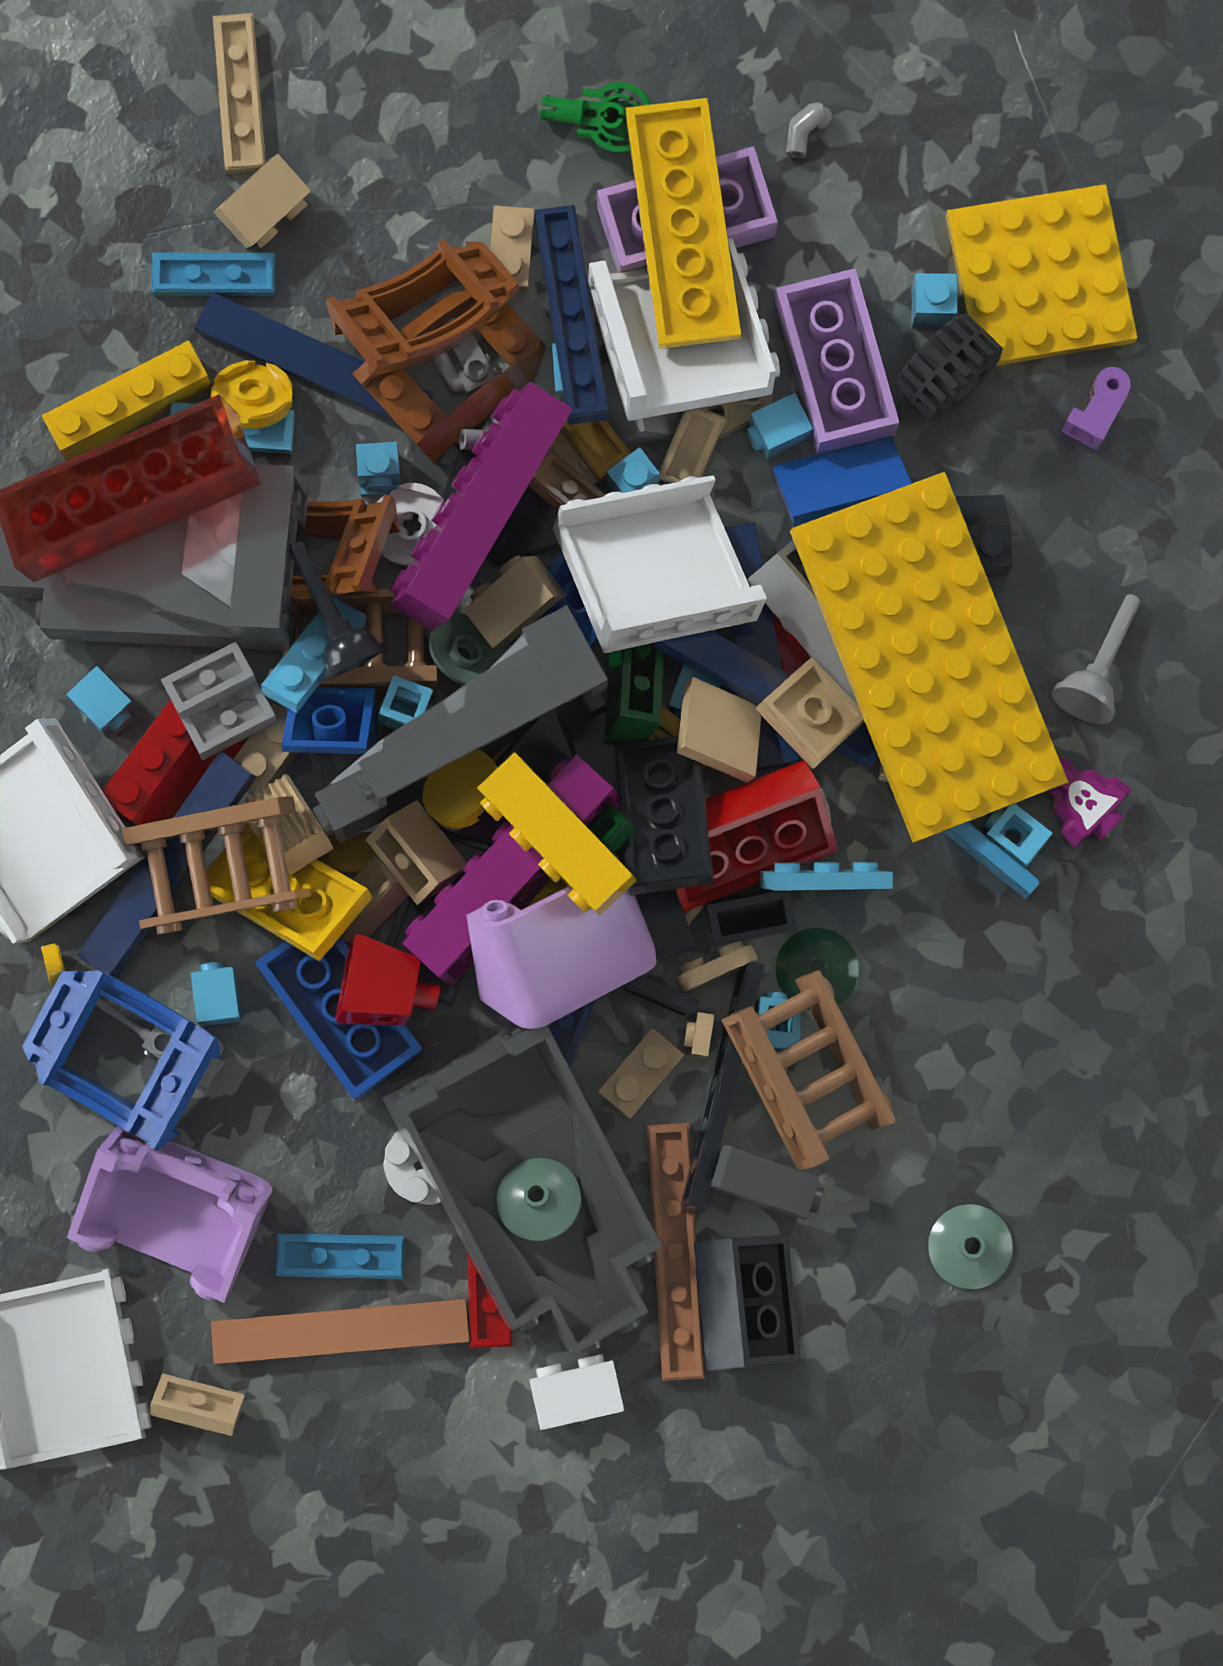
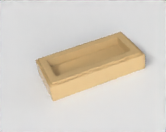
(692, 445)

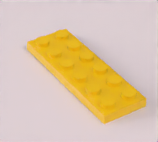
(683, 223)

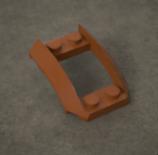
(368, 315)
(419, 414)
(362, 535)

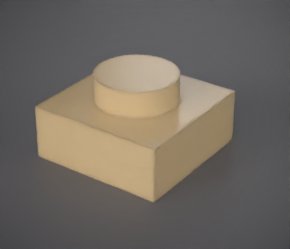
(699, 1035)

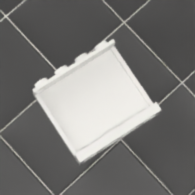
(685, 376)
(655, 564)
(55, 833)
(67, 1371)

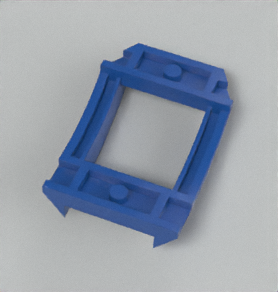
(171, 1081)

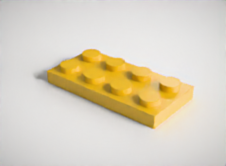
(318, 918)

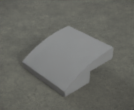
(219, 700)

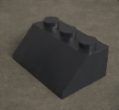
(990, 531)
(747, 1302)

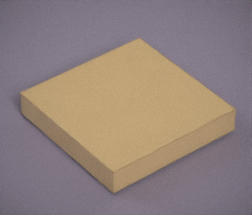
(811, 712)
(719, 729)

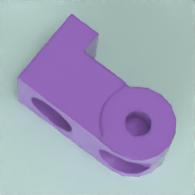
(1106, 400)

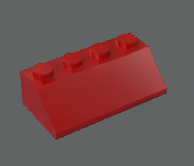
(159, 771)
(762, 825)

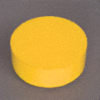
(53, 962)

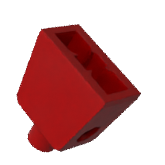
(381, 985)

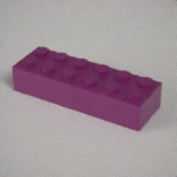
(480, 506)
(500, 874)

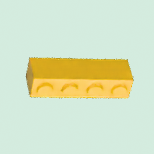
(127, 401)
(556, 834)

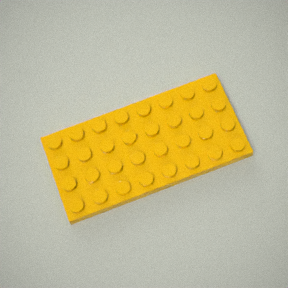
(928, 656)

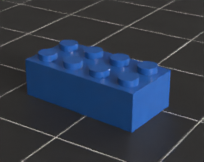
(310, 989)

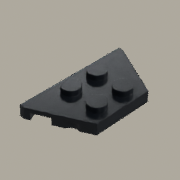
(526, 530)
(542, 749)

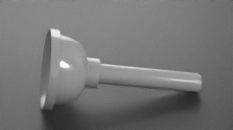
(1087, 692)

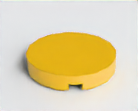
(256, 392)
(452, 791)

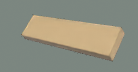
(239, 93)

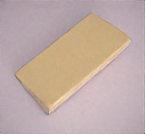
(386, 895)

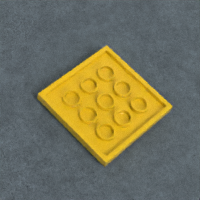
(1043, 273)

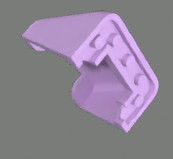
(555, 956)
(171, 1208)

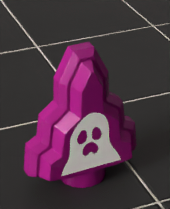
(1087, 803)

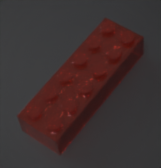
(126, 488)

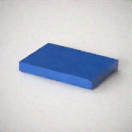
(839, 479)

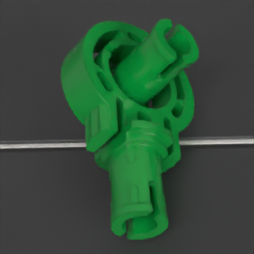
(606, 115)

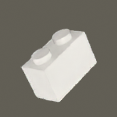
(576, 1393)

